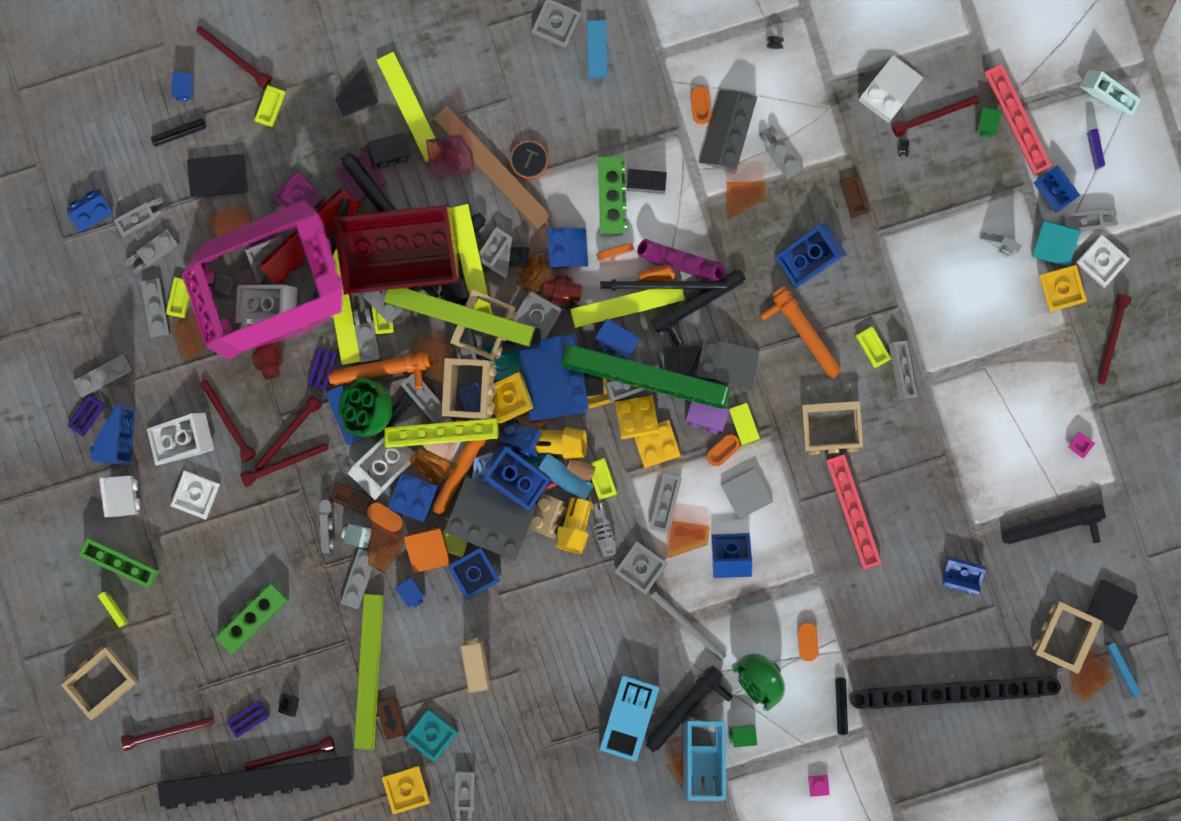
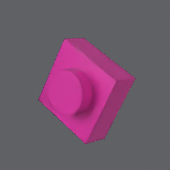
(1081, 445)
(818, 785)

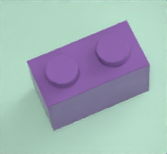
(707, 416)

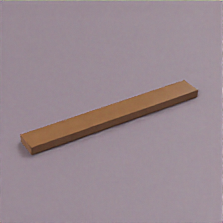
(494, 169)

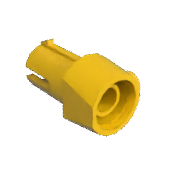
(569, 442)
(572, 534)

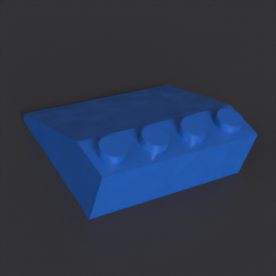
(553, 388)
(115, 438)

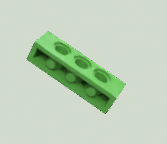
(606, 166)
(119, 563)
(234, 643)

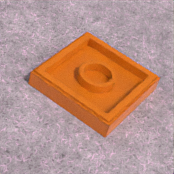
(427, 550)

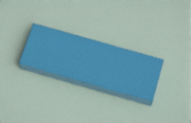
(597, 49)
(568, 481)
(1123, 669)

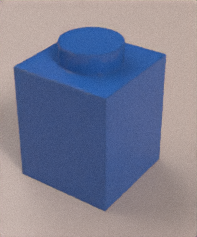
(182, 86)
(410, 593)

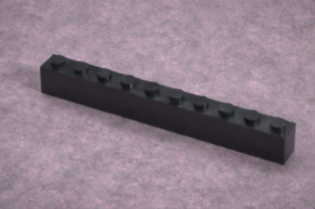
(255, 781)

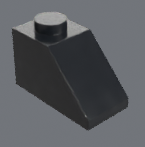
(455, 292)

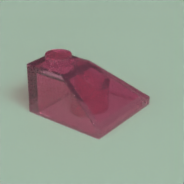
(449, 156)

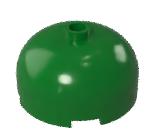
(374, 410)
(760, 679)

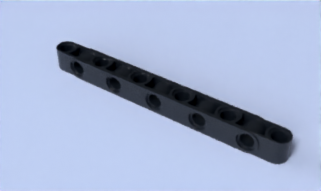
(955, 692)

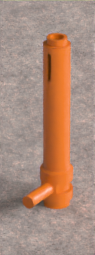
(790, 308)
(409, 363)
(456, 477)

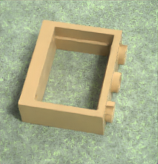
(460, 330)
(450, 388)
(830, 407)
(1085, 643)
(475, 665)
(85, 667)

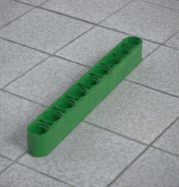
(645, 376)

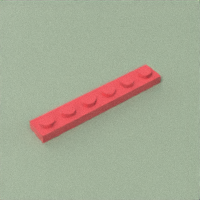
(1017, 119)
(853, 512)

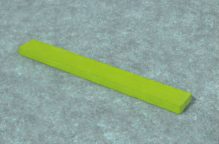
(460, 315)
(369, 671)

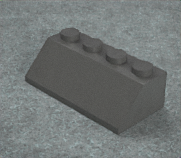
(728, 130)

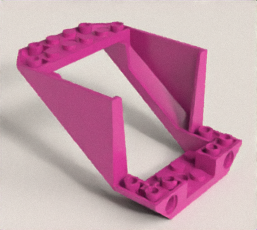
(289, 324)

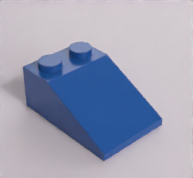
(811, 255)
(514, 477)

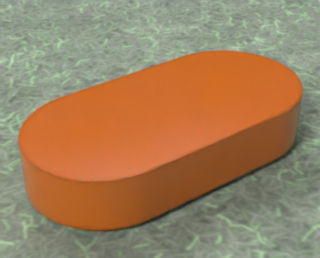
(700, 105)
(614, 252)
(659, 273)
(723, 450)
(385, 517)
(807, 641)

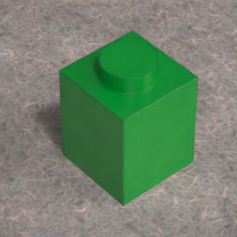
(988, 122)
(743, 736)

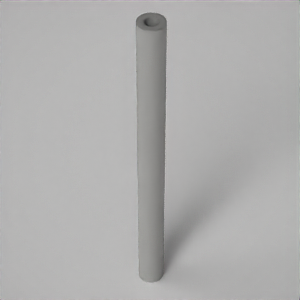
(689, 626)

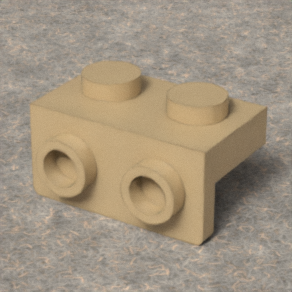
(548, 516)

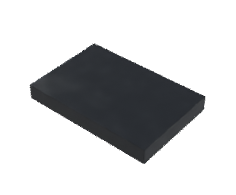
(217, 175)

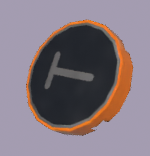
(529, 159)

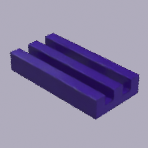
(1096, 149)
(315, 366)
(85, 417)
(234, 728)

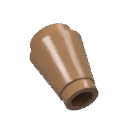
(581, 469)

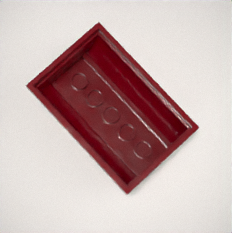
(397, 249)

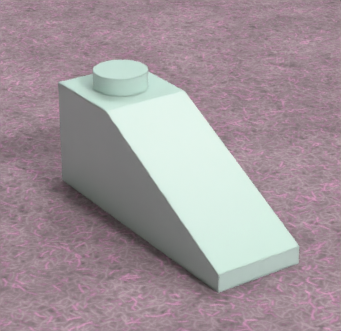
(1110, 91)
(356, 535)

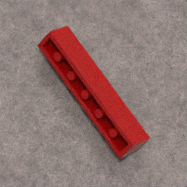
(291, 251)

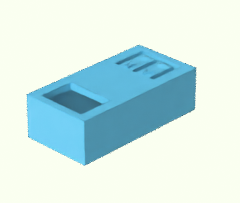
(630, 718)
(704, 762)

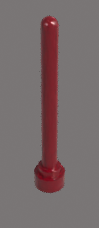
(262, 79)
(901, 127)
(1122, 303)
(311, 406)
(246, 452)
(249, 477)
(129, 742)
(326, 744)

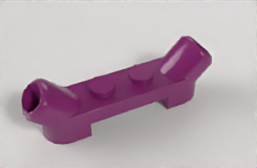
(680, 260)

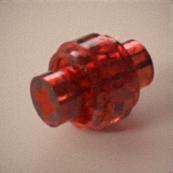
(561, 290)
(268, 359)

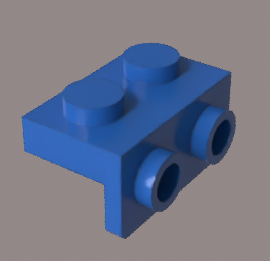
(1056, 188)
(88, 210)
(471, 398)
(520, 439)
(963, 575)

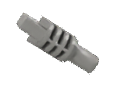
(603, 531)

